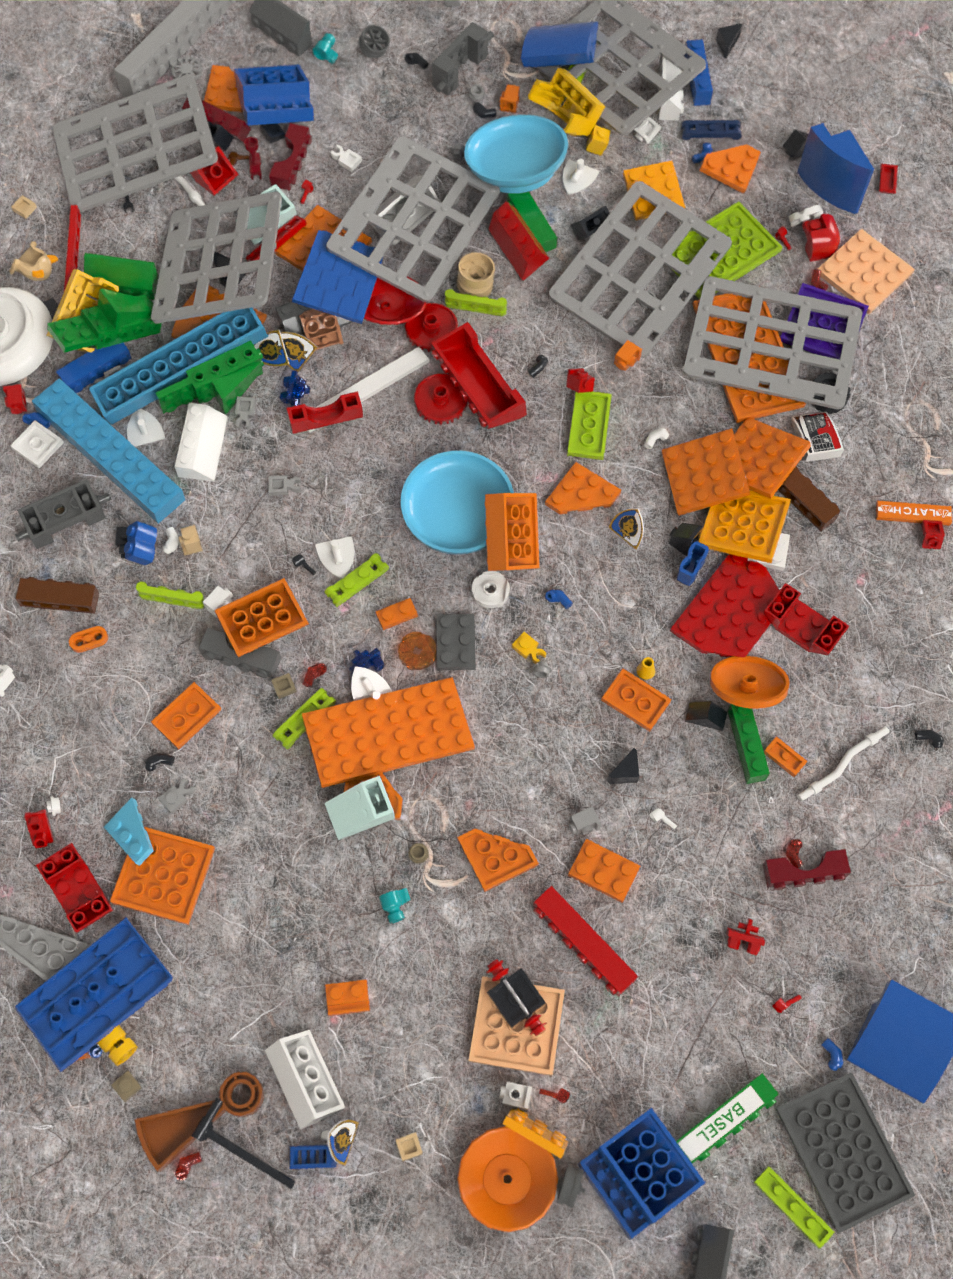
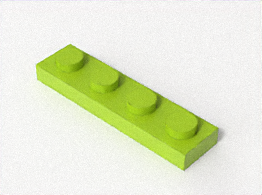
(794, 1207)

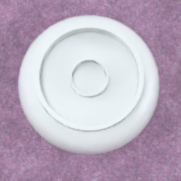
(22, 334)

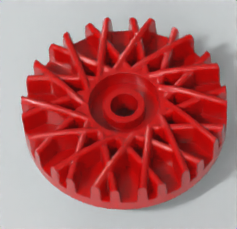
(430, 325)
(438, 399)

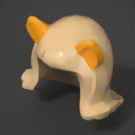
(34, 264)

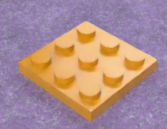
(660, 178)
(536, 1132)

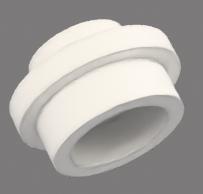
(53, 806)

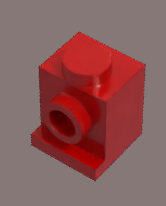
(580, 380)
(15, 398)

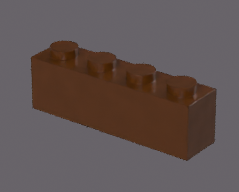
(809, 500)
(57, 595)

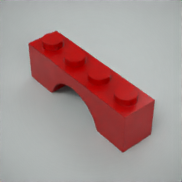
(344, 409)

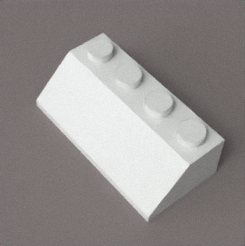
(673, 107)
(392, 206)
(201, 443)
(304, 1078)

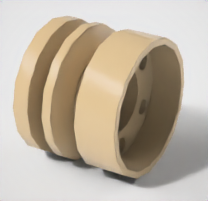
(475, 274)

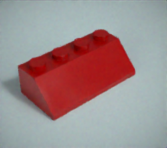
(517, 240)

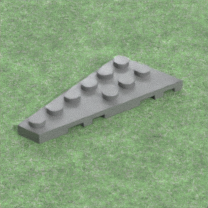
(38, 948)

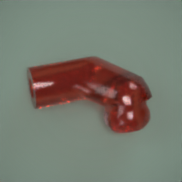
(816, 282)
(792, 852)
(185, 1164)

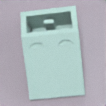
(258, 214)
(360, 808)

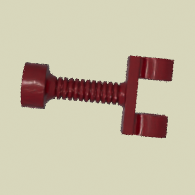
(251, 145)

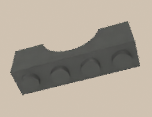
(262, 661)

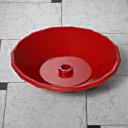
(391, 305)

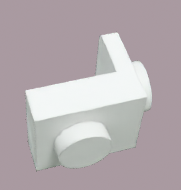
(647, 130)

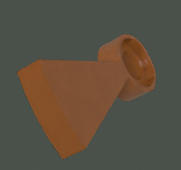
(170, 1132)

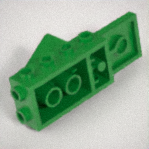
(111, 322)
(224, 384)

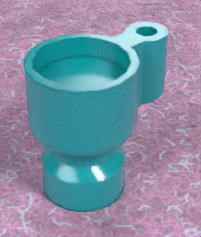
(323, 49)
(391, 903)

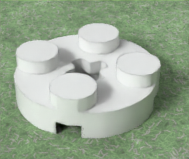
(808, 214)
(493, 599)

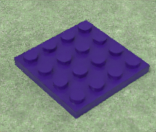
(822, 321)

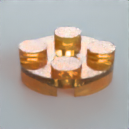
(421, 641)

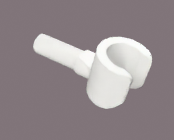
(658, 814)

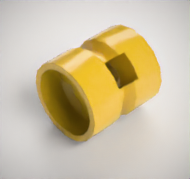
(113, 1040)

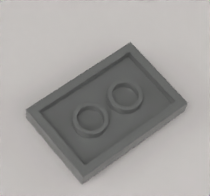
(456, 642)

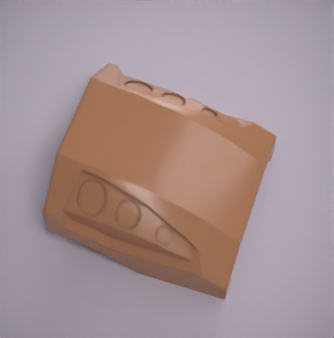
(321, 328)

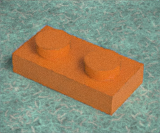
(396, 614)
(785, 756)

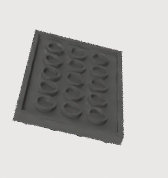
(845, 1152)

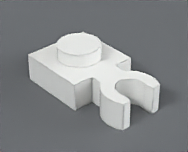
(347, 159)

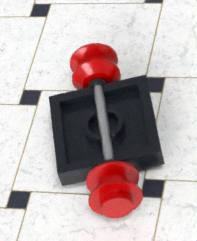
(516, 998)

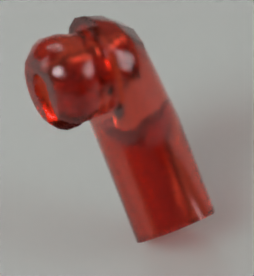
(314, 672)

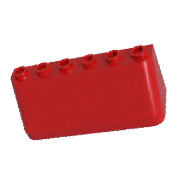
(477, 378)

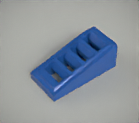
(330, 1162)

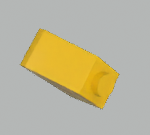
(598, 139)

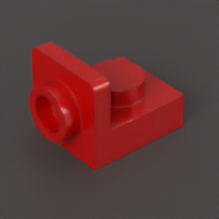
(933, 534)

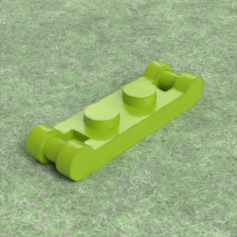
(475, 304)
(356, 580)
(164, 595)
(295, 722)

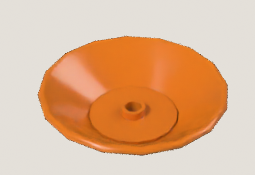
(501, 1204)

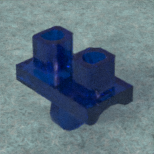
(296, 389)
(366, 660)

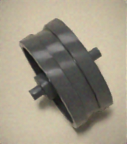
(374, 41)
(570, 1186)

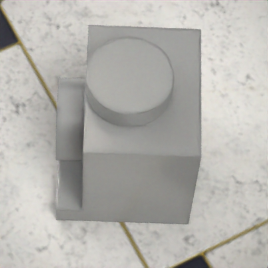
(584, 822)

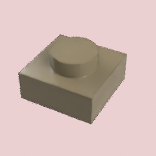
(283, 685)
(126, 1086)

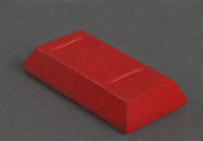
(888, 178)

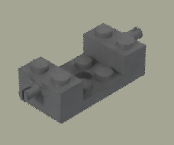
(470, 45)
(79, 504)

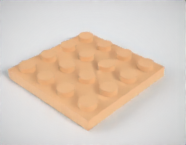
(865, 270)
(513, 1047)

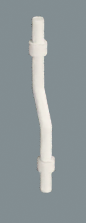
(193, 195)
(816, 787)

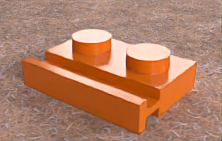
(347, 997)

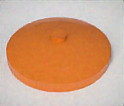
(749, 682)

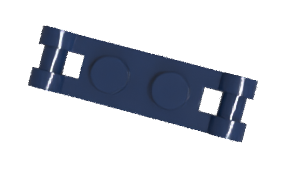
(711, 129)

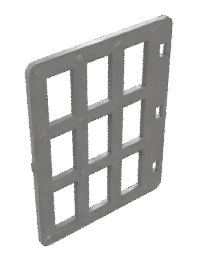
(661, 44)
(112, 112)
(380, 184)
(178, 243)
(667, 309)
(779, 385)

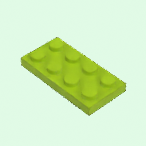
(589, 425)

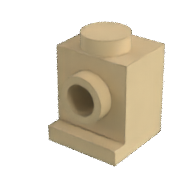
(190, 540)

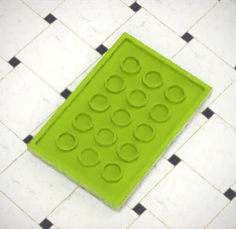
(749, 246)

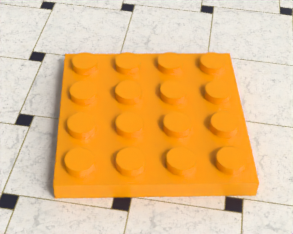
(746, 526)

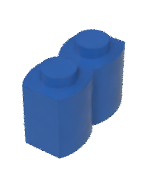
(140, 543)
(692, 563)

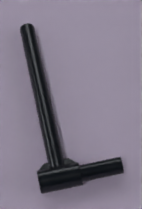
(205, 1130)

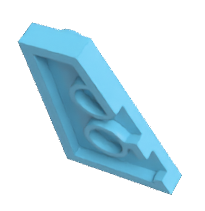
(129, 832)

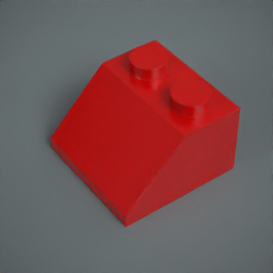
(217, 175)

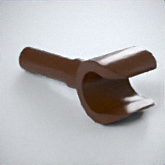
(234, 157)

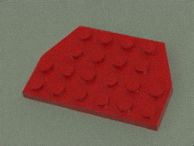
(729, 609)

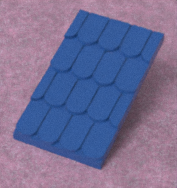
(335, 284)
(93, 994)

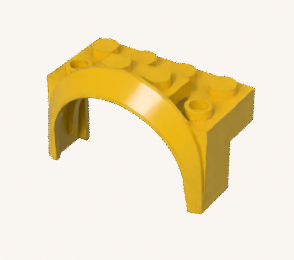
(580, 108)
(75, 298)

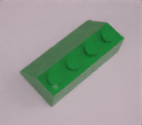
(131, 275)

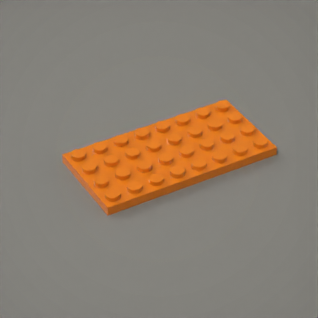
(743, 402)
(387, 732)

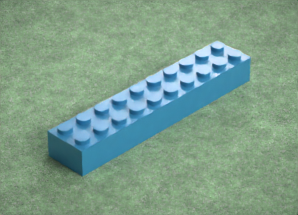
(138, 383)
(109, 451)

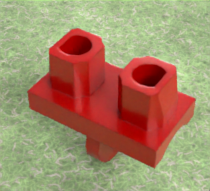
(39, 828)
(754, 941)

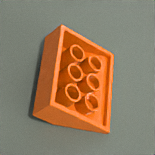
(512, 531)
(261, 617)

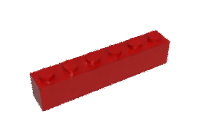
(585, 941)

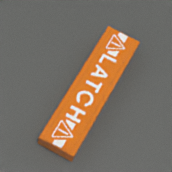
(913, 512)

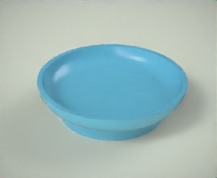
(517, 152)
(447, 500)

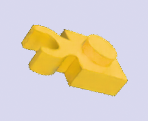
(526, 646)

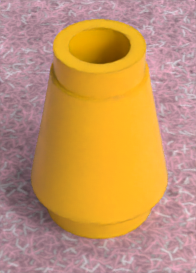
(646, 669)

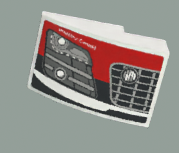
(821, 433)

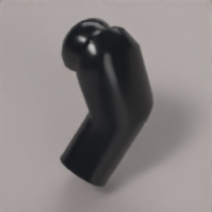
(158, 758)

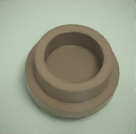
(418, 853)

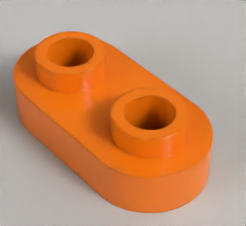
(88, 638)

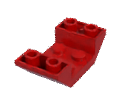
(803, 623)
(74, 887)

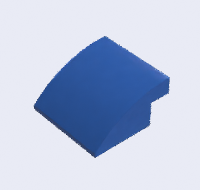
(560, 44)
(274, 94)
(835, 168)
(905, 1041)
(641, 1173)

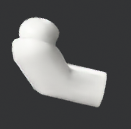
(654, 435)
(173, 541)

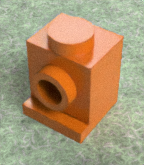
(510, 99)
(627, 355)

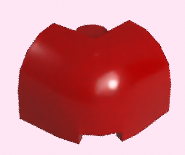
(822, 237)

